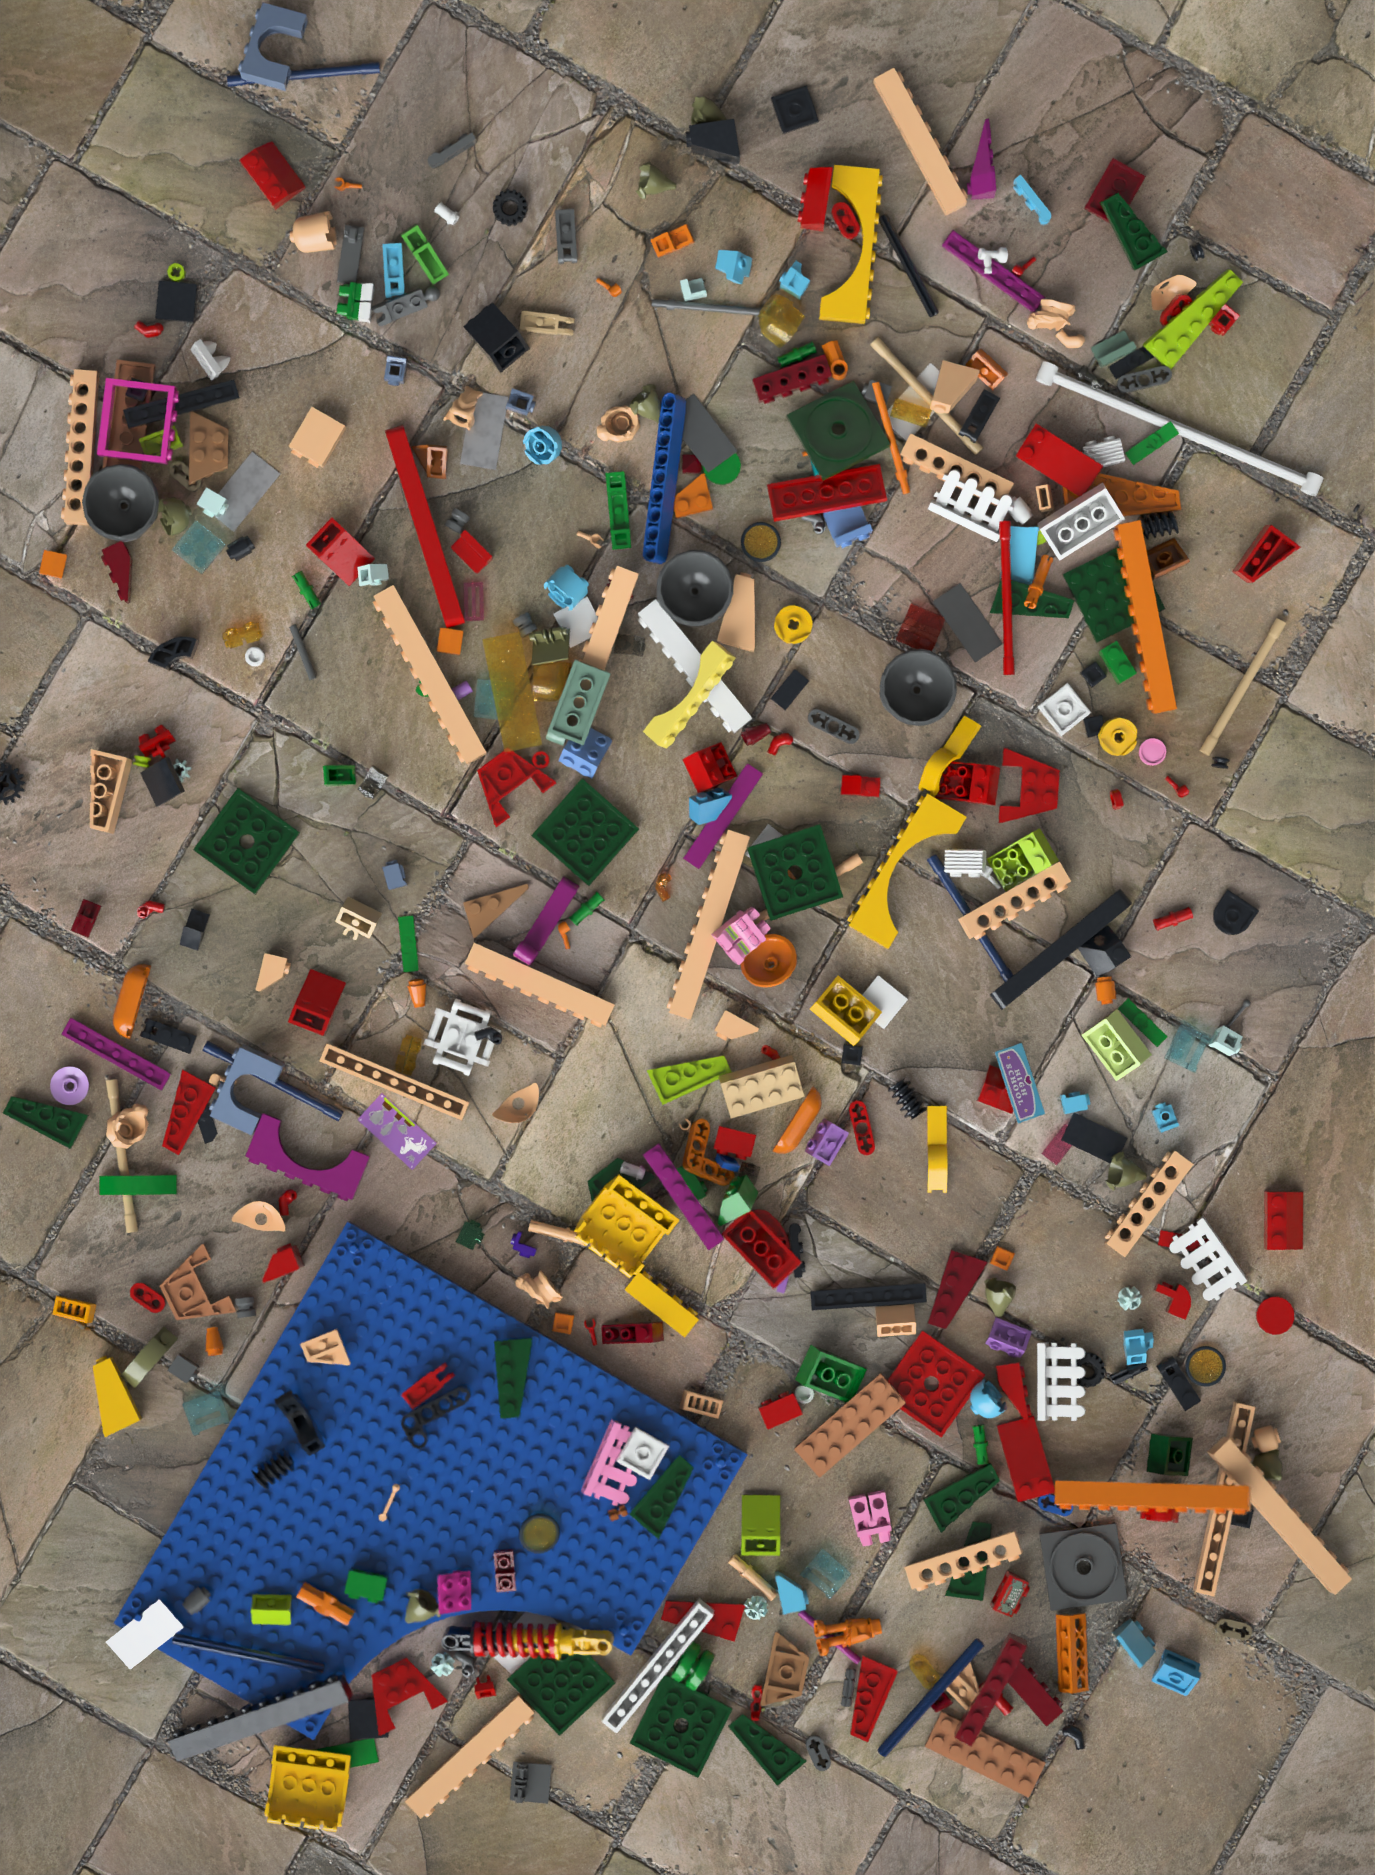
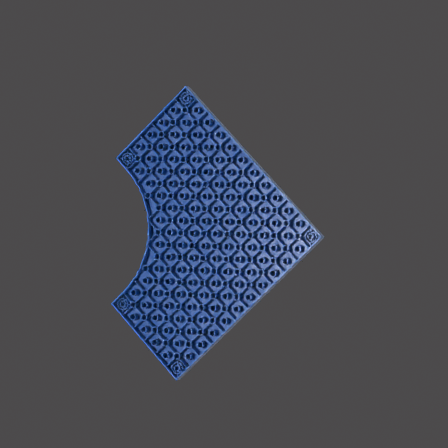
(455, 1493)

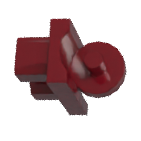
(86, 918)

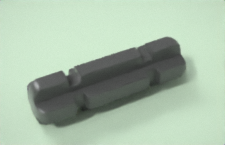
(848, 1687)

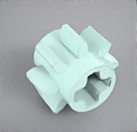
(184, 773)
(1129, 1298)
(756, 1607)
(442, 1664)

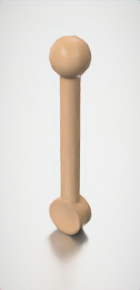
(396, 1487)

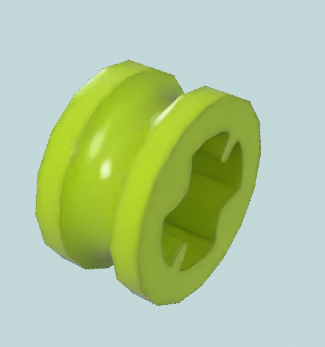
(170, 272)
(141, 761)

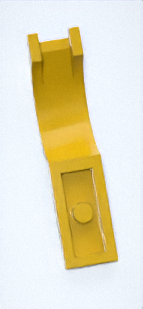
(944, 756)
(937, 1148)

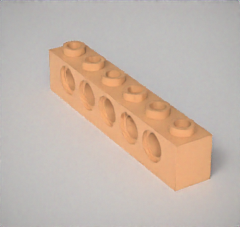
(950, 460)
(970, 921)
(1181, 1168)
(1008, 1540)

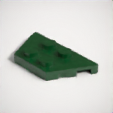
(603, 1177)

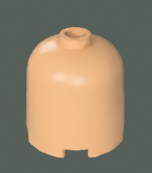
(314, 233)

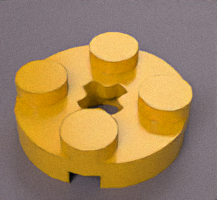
(783, 619)
(1108, 733)

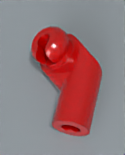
(779, 740)
(148, 907)
(770, 1052)

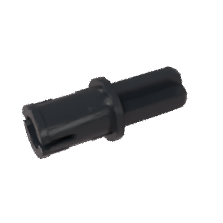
(1128, 1372)

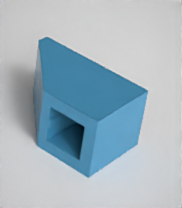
(708, 805)

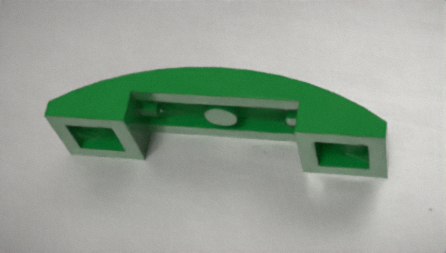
(618, 510)
(138, 1185)

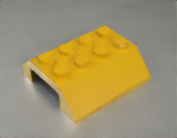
(624, 1225)
(307, 1787)

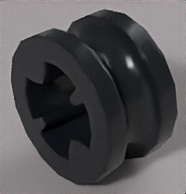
(1196, 251)
(1220, 762)

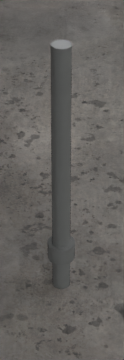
(671, 304)

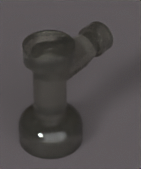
(1095, 381)

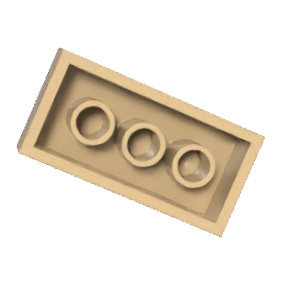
(761, 1086)

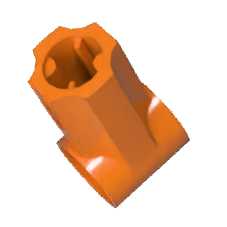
(835, 358)

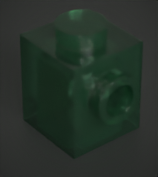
(470, 1234)

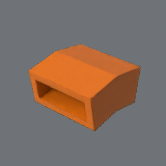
(53, 564)
(450, 641)

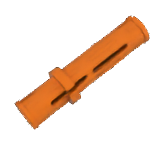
(1036, 588)

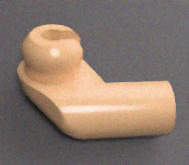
(1070, 341)

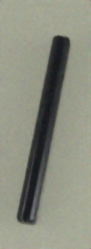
(908, 265)

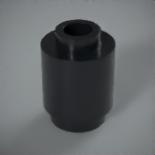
(240, 548)

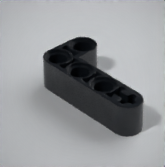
(437, 1410)

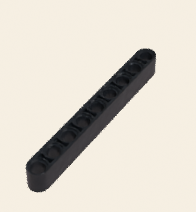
(1060, 949)

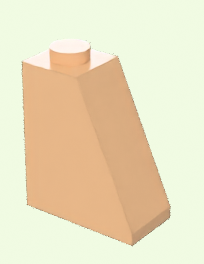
(952, 385)

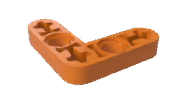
(699, 1160)

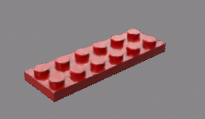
(814, 496)

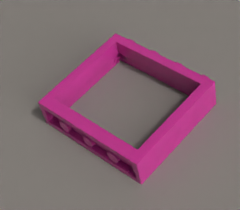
(106, 419)

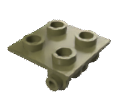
(550, 645)

